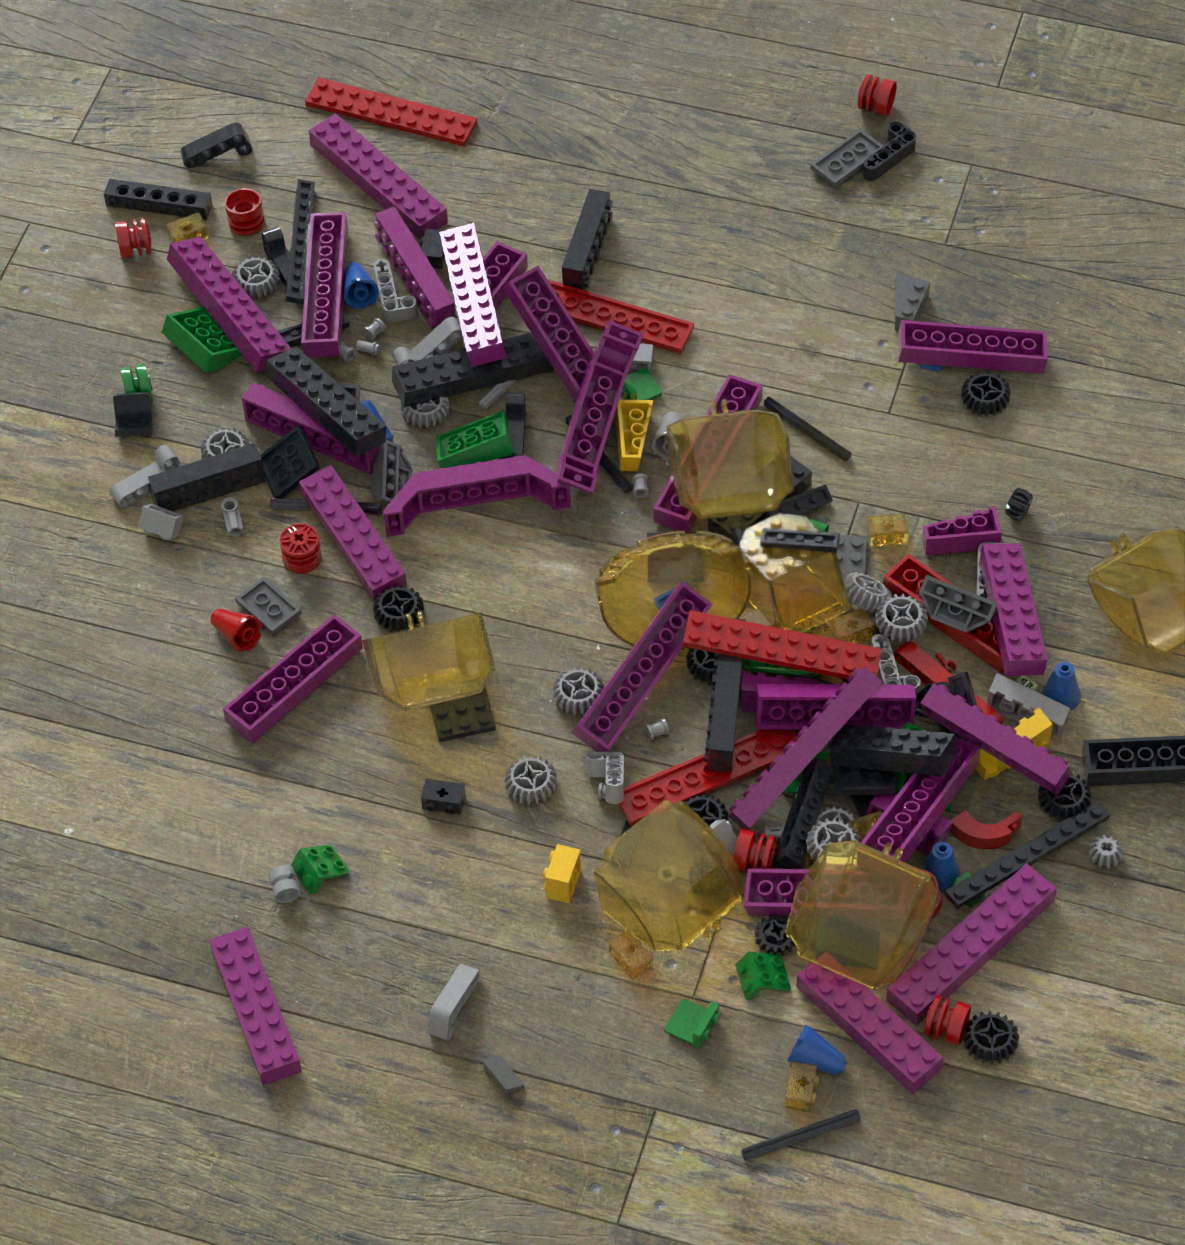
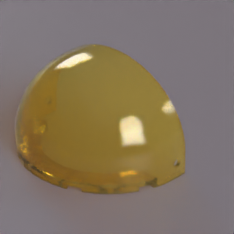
(660, 564)

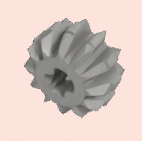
(1105, 851)

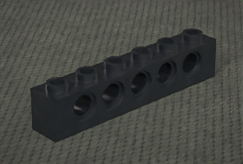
(157, 198)
(803, 814)

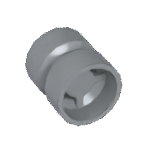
(284, 884)

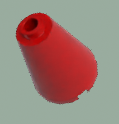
(237, 628)

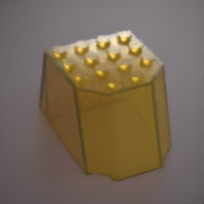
(793, 586)

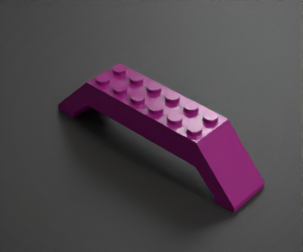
(596, 406)
(471, 486)

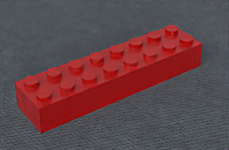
(908, 578)

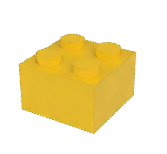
(562, 873)

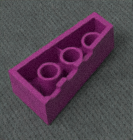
(962, 533)
(749, 686)
(936, 834)

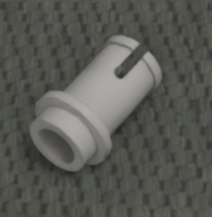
(367, 347)

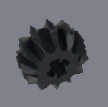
(1018, 504)

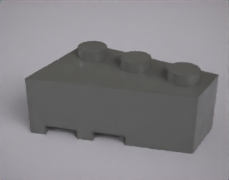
(910, 298)

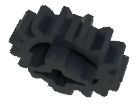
(773, 941)

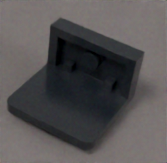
(133, 414)

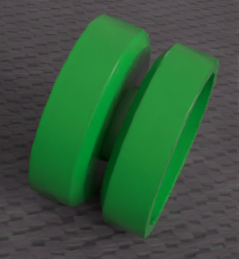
(139, 383)

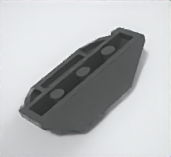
(390, 472)
(955, 606)

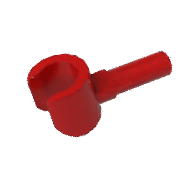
(950, 663)

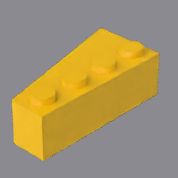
(631, 429)
(1036, 728)

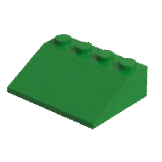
(200, 339)
(476, 442)

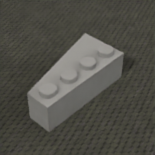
(1017, 701)

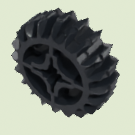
(995, 390)
(394, 604)
(705, 669)
(1064, 803)
(704, 805)
(1001, 1031)

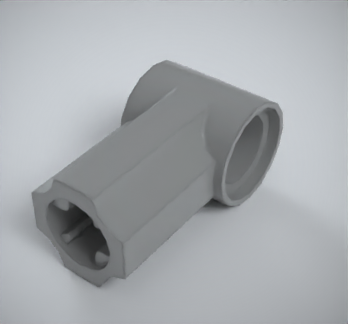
(232, 517)

